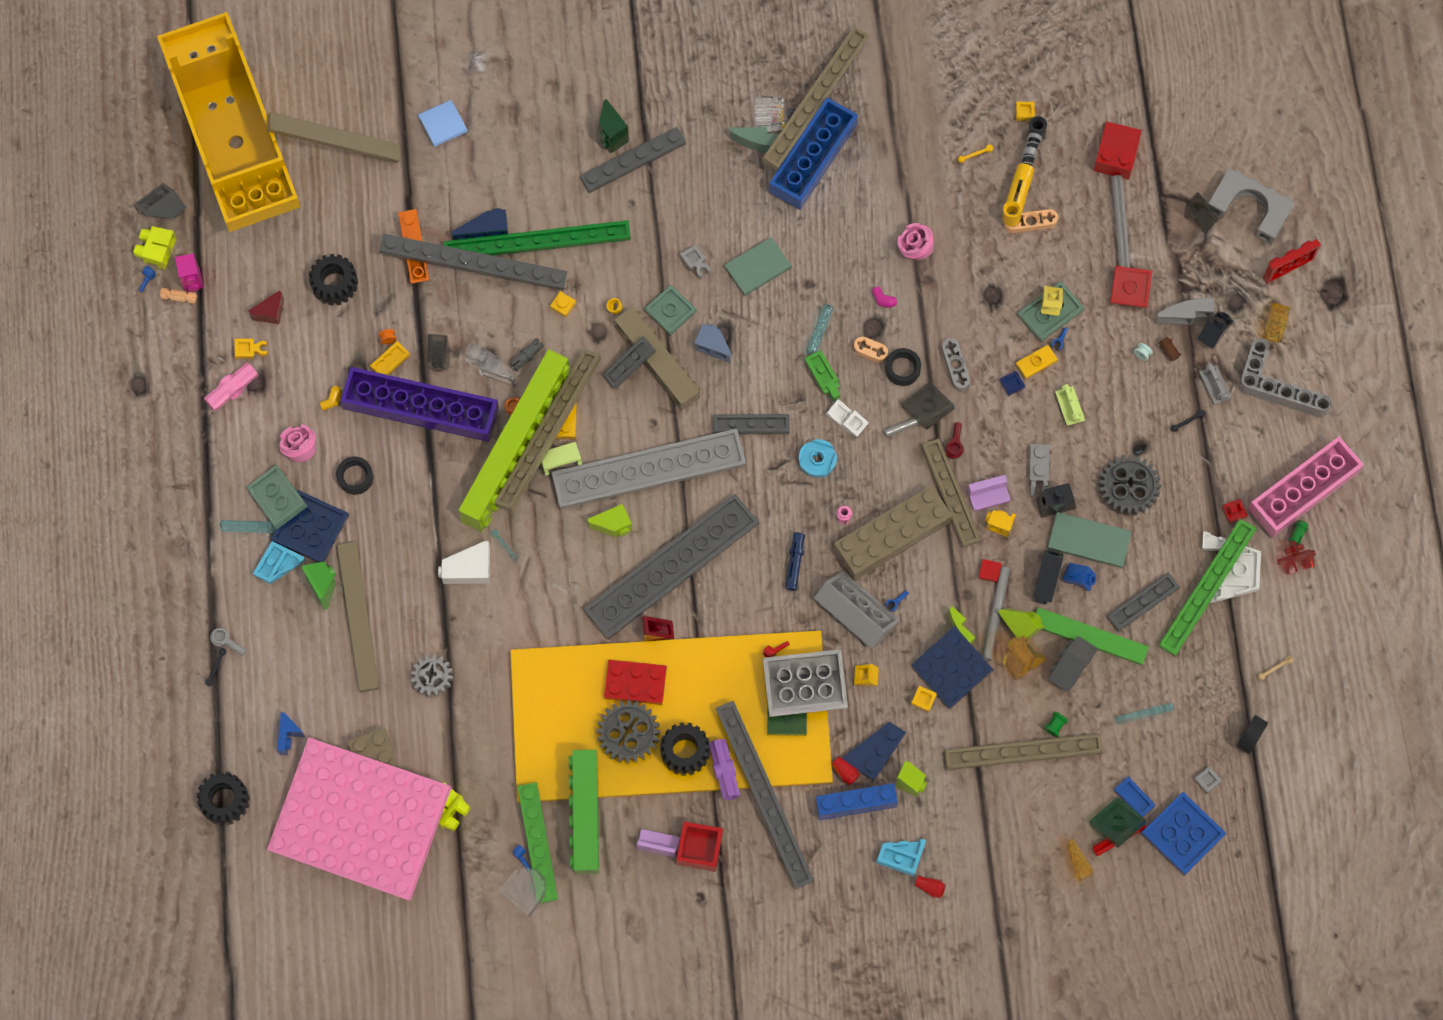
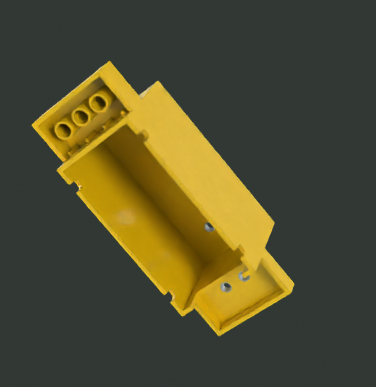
(247, 180)

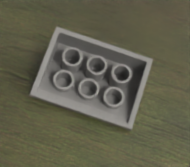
(805, 683)

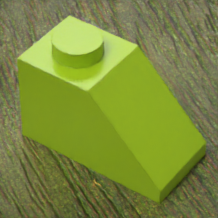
(612, 522)
(1022, 622)
(911, 779)

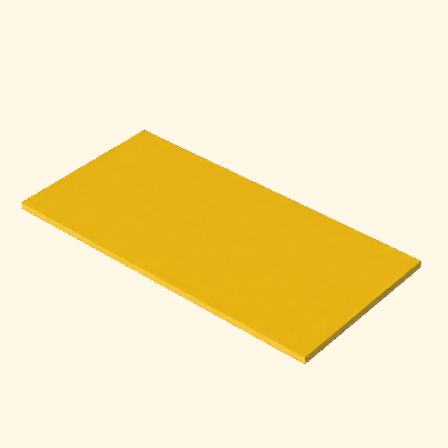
(562, 700)

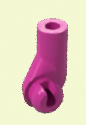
(883, 300)

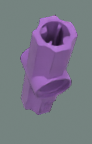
(724, 769)

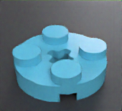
(820, 468)

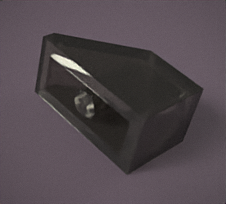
(438, 352)

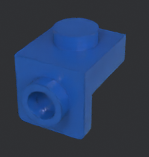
(1080, 575)

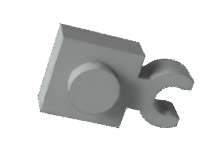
(694, 260)

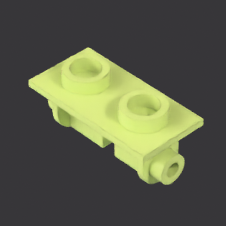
(1069, 405)

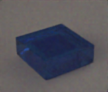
(1012, 383)

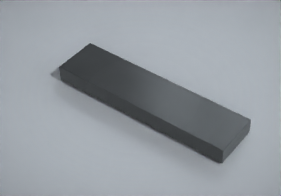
(752, 423)
(1143, 602)

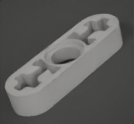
(956, 357)

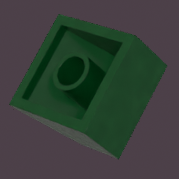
(612, 128)

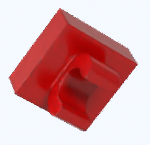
(1234, 511)

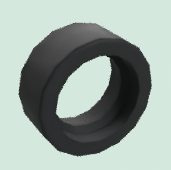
(903, 353)
(357, 489)
(1252, 734)

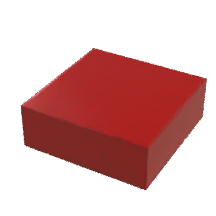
(989, 570)

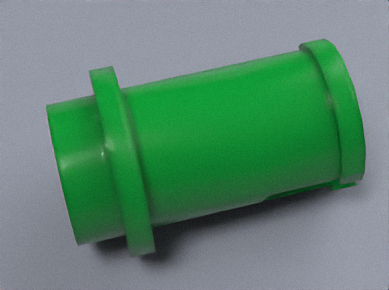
(1299, 531)

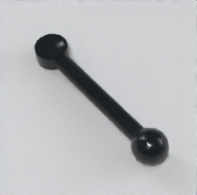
(1201, 414)
(209, 681)

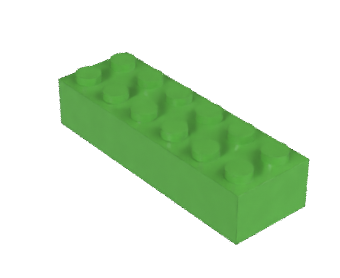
(585, 812)

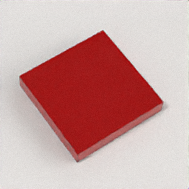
(1131, 286)

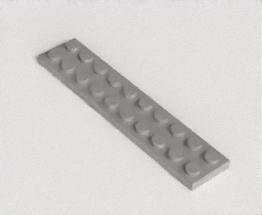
(648, 468)

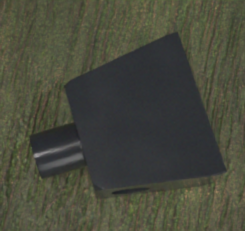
(1057, 499)

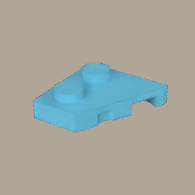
(901, 856)

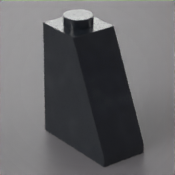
(1047, 576)

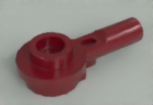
(954, 448)

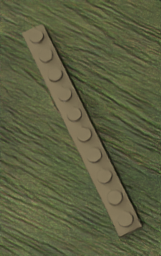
(815, 97)
(547, 430)

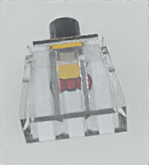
(771, 112)

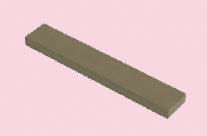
(951, 493)

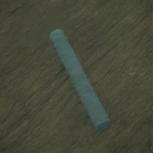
(1144, 713)

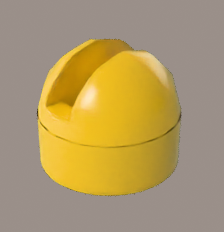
(611, 306)

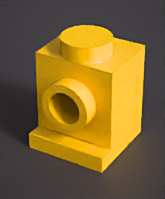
(999, 522)

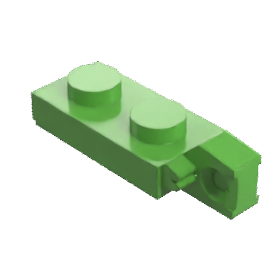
(823, 374)

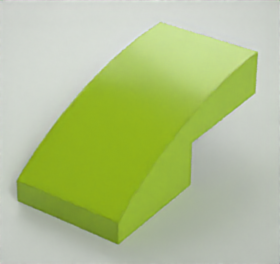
(959, 621)

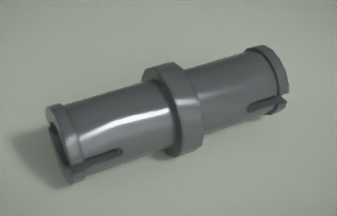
(526, 354)

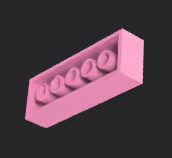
(1305, 487)

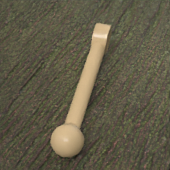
(1261, 676)

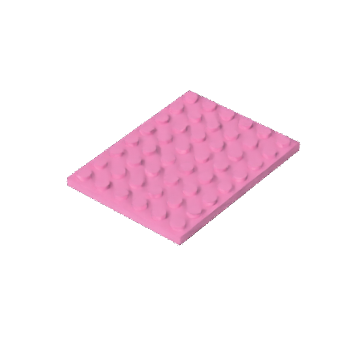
(359, 818)

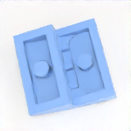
(442, 123)

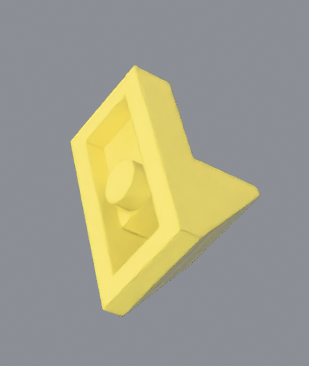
(1052, 300)

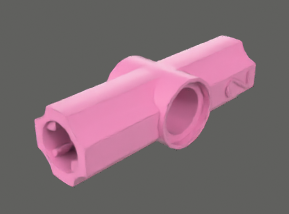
(231, 386)

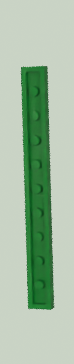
(545, 239)

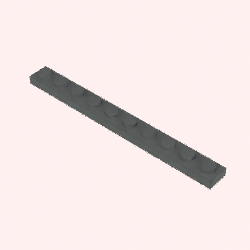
(473, 262)
(764, 795)

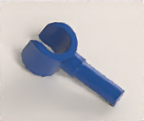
(150, 274)
(1060, 339)
(897, 600)
(518, 852)

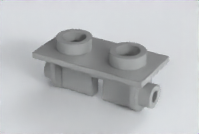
(1215, 384)

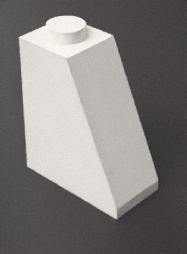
(467, 566)

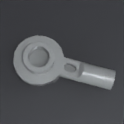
(221, 637)

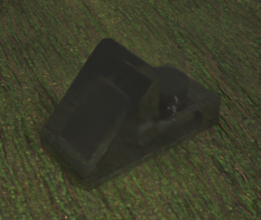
(1200, 212)

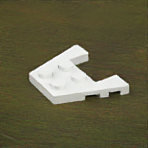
(1244, 575)

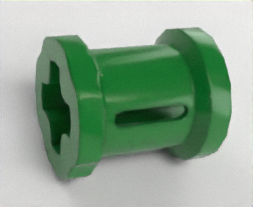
(1055, 724)

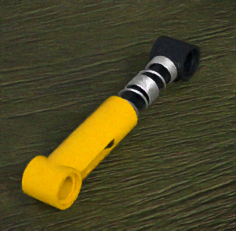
(1024, 172)

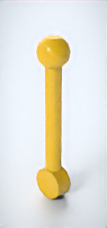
(989, 148)

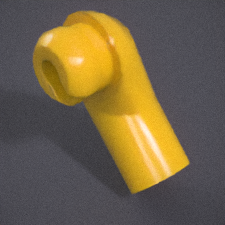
(333, 400)

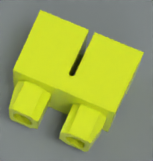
(157, 247)
(454, 804)

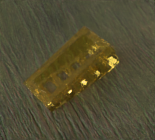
(1080, 864)

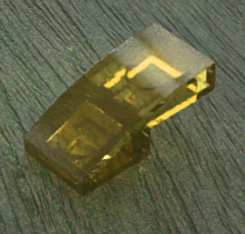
(1276, 322)

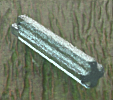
(819, 329)
(247, 526)

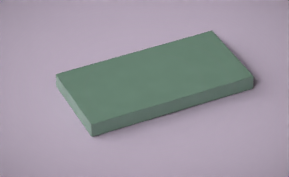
(1089, 540)

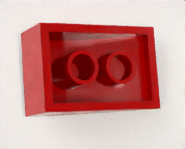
(1117, 150)

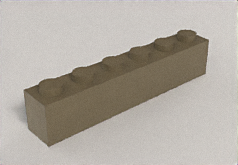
(661, 363)

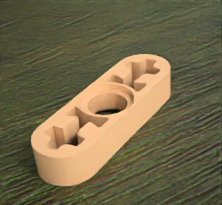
(1036, 215)

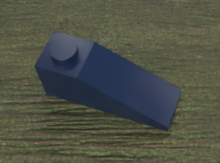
(486, 224)

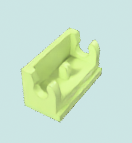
(561, 456)

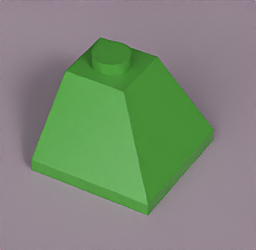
(321, 580)

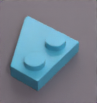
(276, 563)

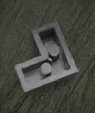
(1072, 663)

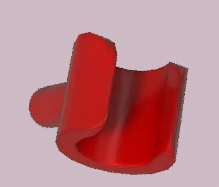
(770, 652)

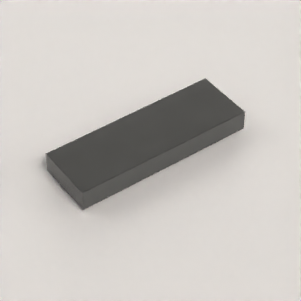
(629, 362)

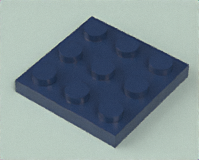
(312, 530)
(952, 667)

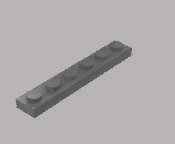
(633, 160)

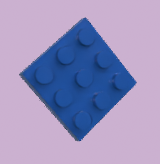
(1183, 833)

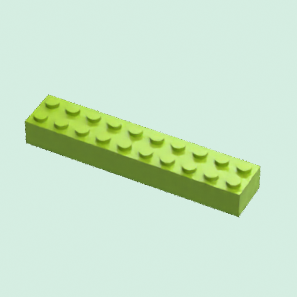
(514, 439)

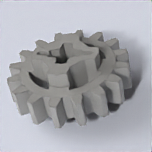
(439, 677)

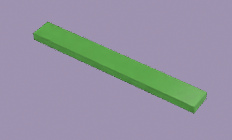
(1207, 587)

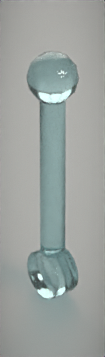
(495, 533)

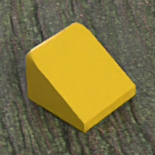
(866, 675)

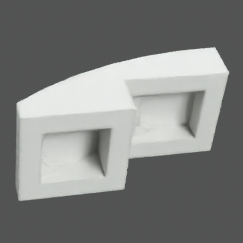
(846, 418)

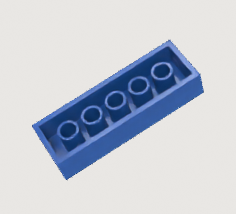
(813, 153)

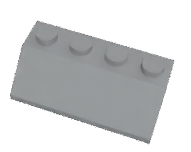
(856, 609)

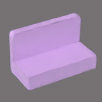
(988, 493)
(658, 843)

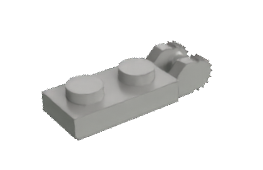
(1039, 466)

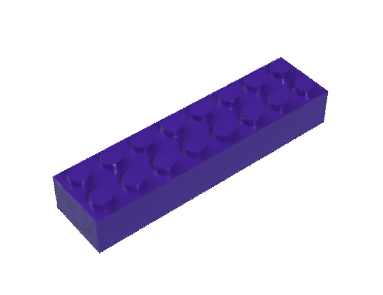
(420, 404)

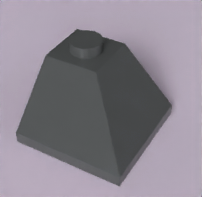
(161, 203)

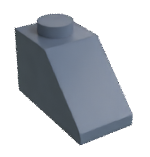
(711, 342)

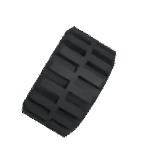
(329, 266)
(680, 733)
(218, 783)

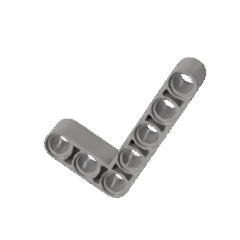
(1276, 386)

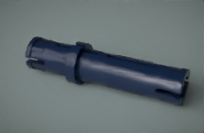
(796, 553)

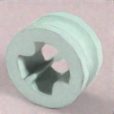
(1143, 351)

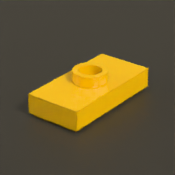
(390, 359)
(1036, 362)

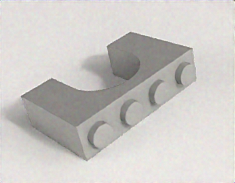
(1276, 206)

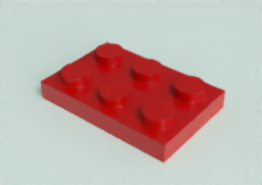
(1292, 260)
(635, 682)

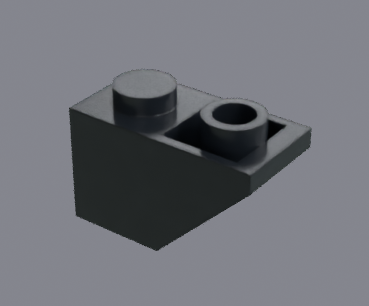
(1215, 329)

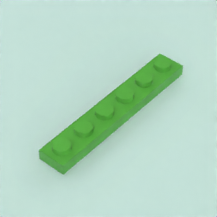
(537, 837)

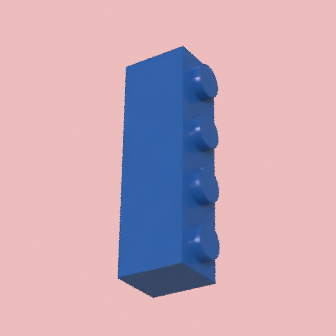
(856, 801)

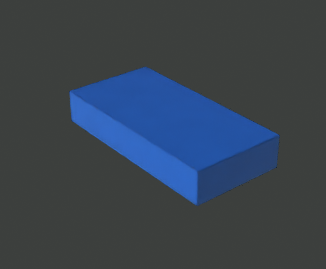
(1134, 797)

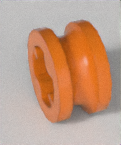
(387, 336)

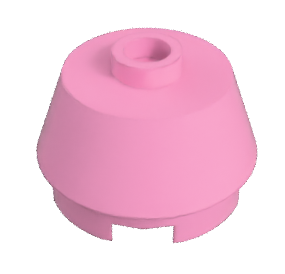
(916, 241)
(298, 443)

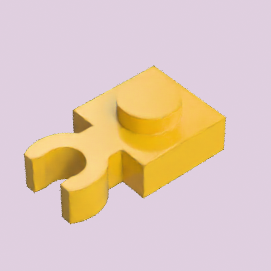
(246, 348)

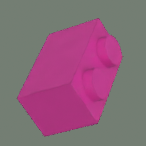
(189, 272)

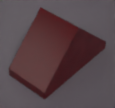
(269, 309)
(657, 629)

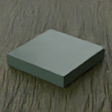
(670, 310)

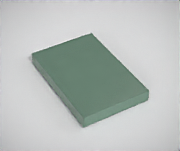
(758, 266)
(1044, 324)
(276, 496)

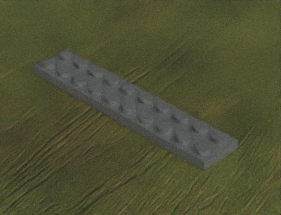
(671, 566)

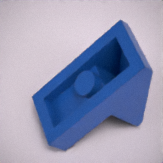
(287, 729)

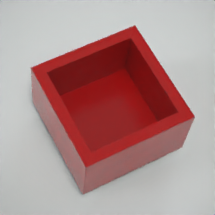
(699, 846)

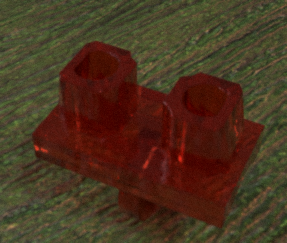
(1289, 561)

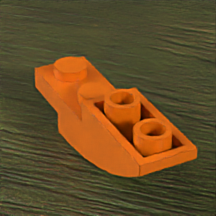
(411, 229)

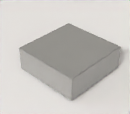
(1207, 780)

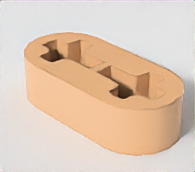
(871, 345)

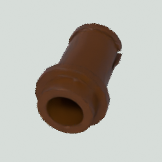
(1169, 348)

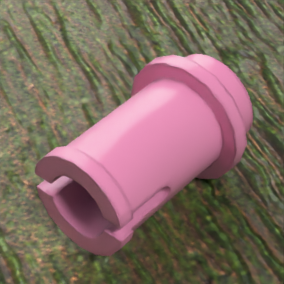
(847, 513)

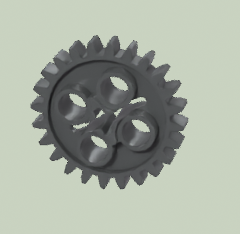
(1129, 501)
(643, 739)

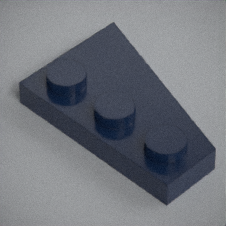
(875, 751)

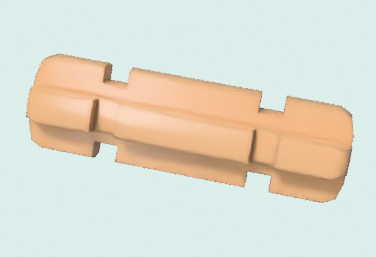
(178, 295)

